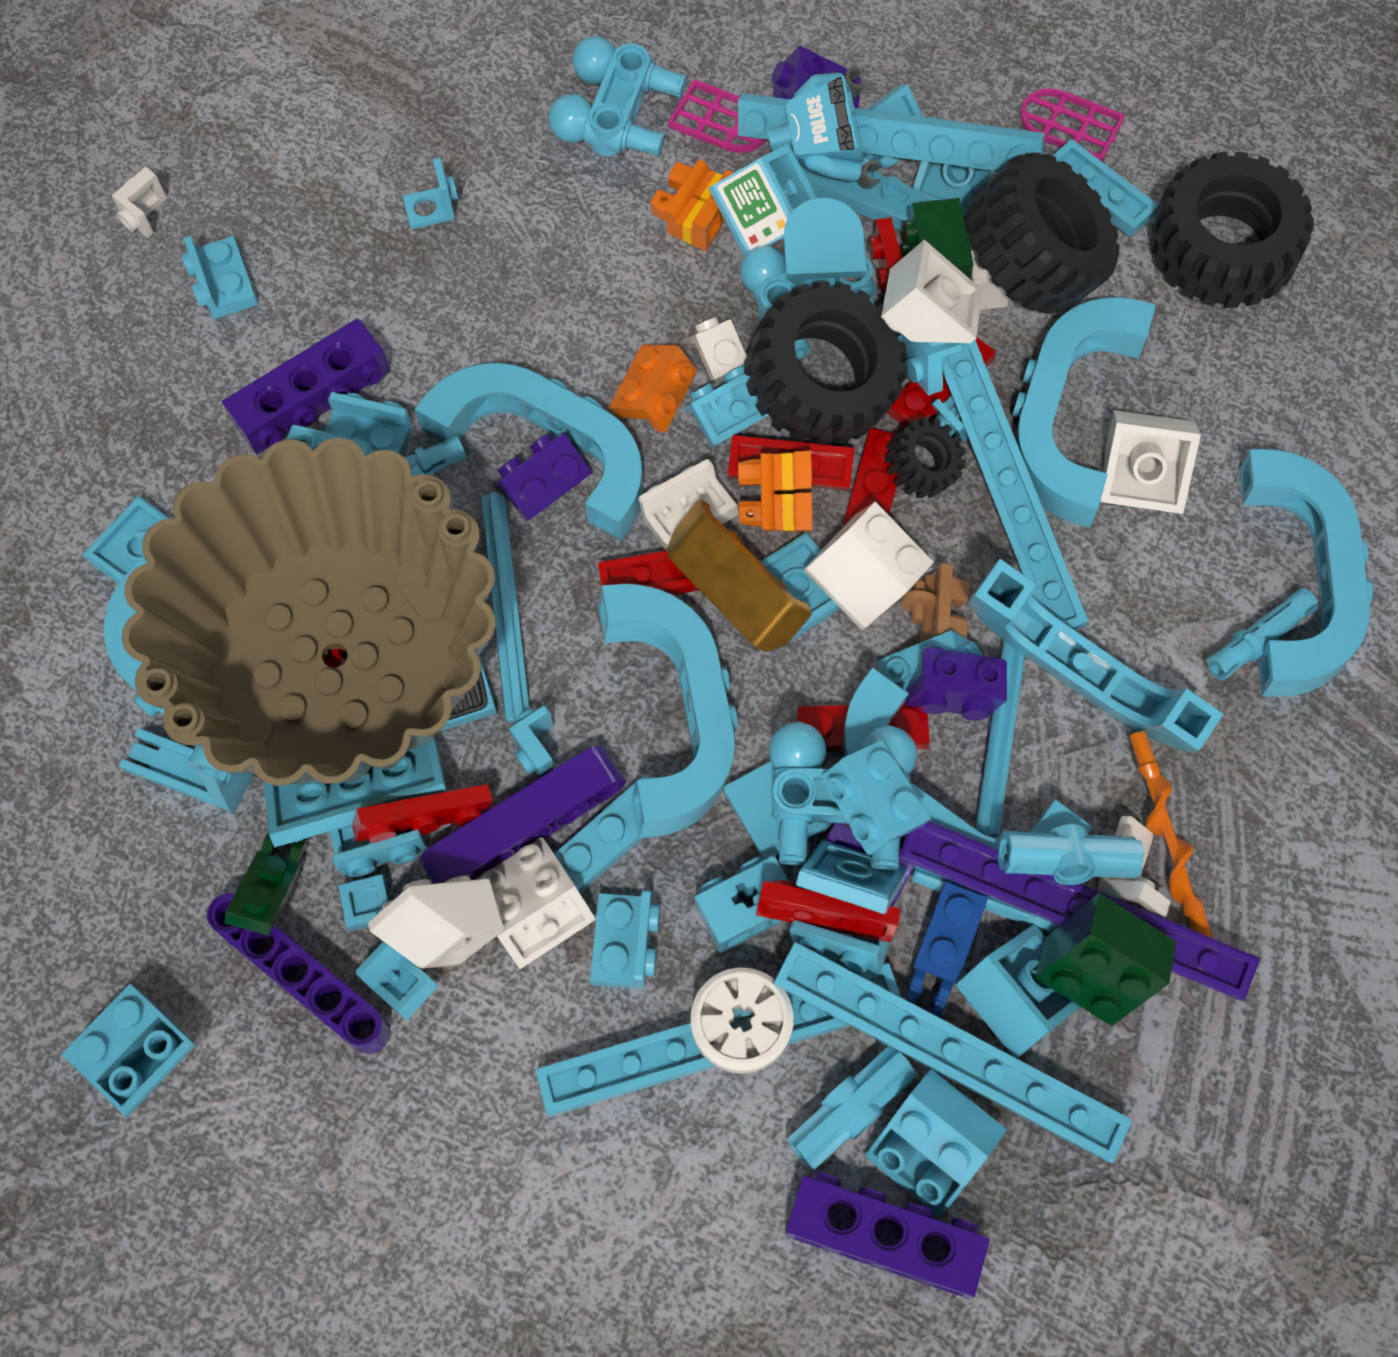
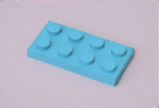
(320, 807)

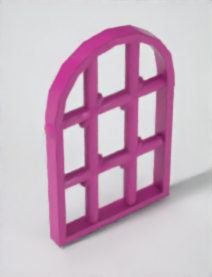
(1085, 120)
(702, 122)

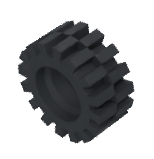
(941, 447)

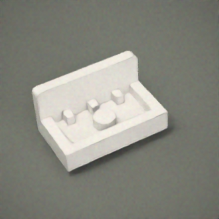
(669, 502)

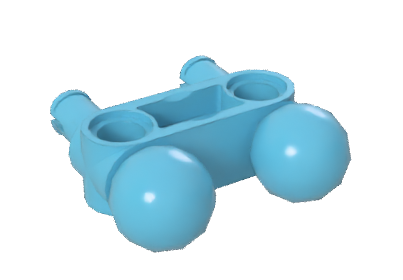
(624, 80)
(764, 275)
(797, 755)

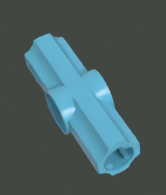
(1070, 854)
(851, 1108)

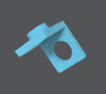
(439, 196)

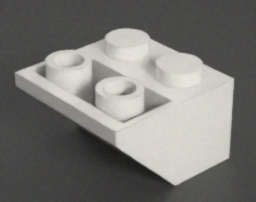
(439, 921)

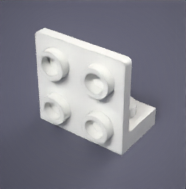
(536, 902)

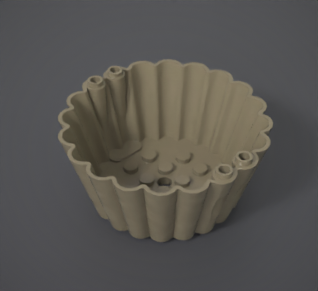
(298, 563)

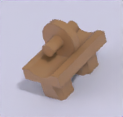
(932, 603)

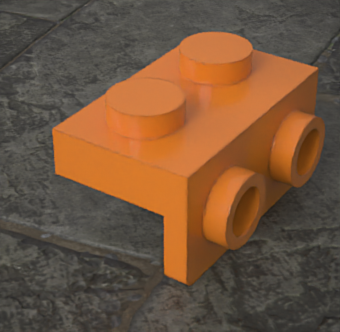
(654, 385)

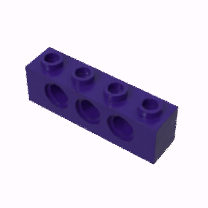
(313, 367)
(965, 1248)

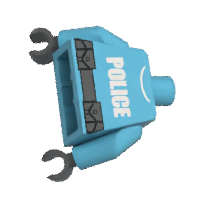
(825, 128)

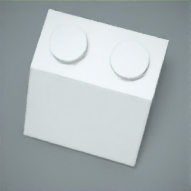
(931, 299)
(1149, 461)
(868, 565)

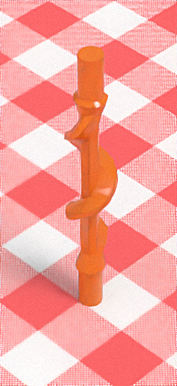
(1160, 824)

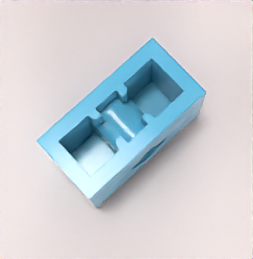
(719, 907)

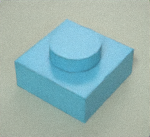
(363, 900)

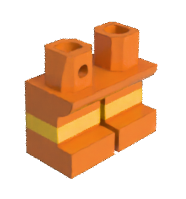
(692, 210)
(778, 474)

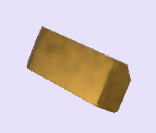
(735, 580)

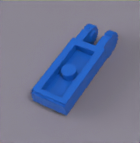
(947, 942)

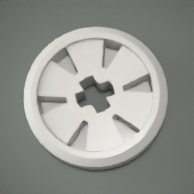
(713, 1014)

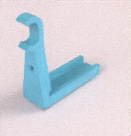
(185, 772)

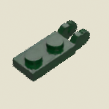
(265, 888)

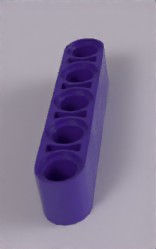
(525, 817)
(312, 988)

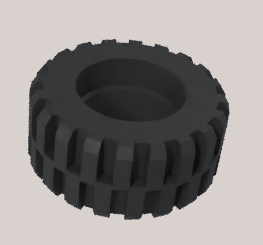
(1240, 190)
(1042, 233)
(854, 328)

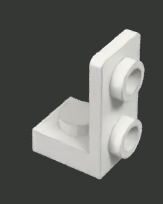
(1137, 890)

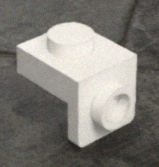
(138, 199)
(718, 347)

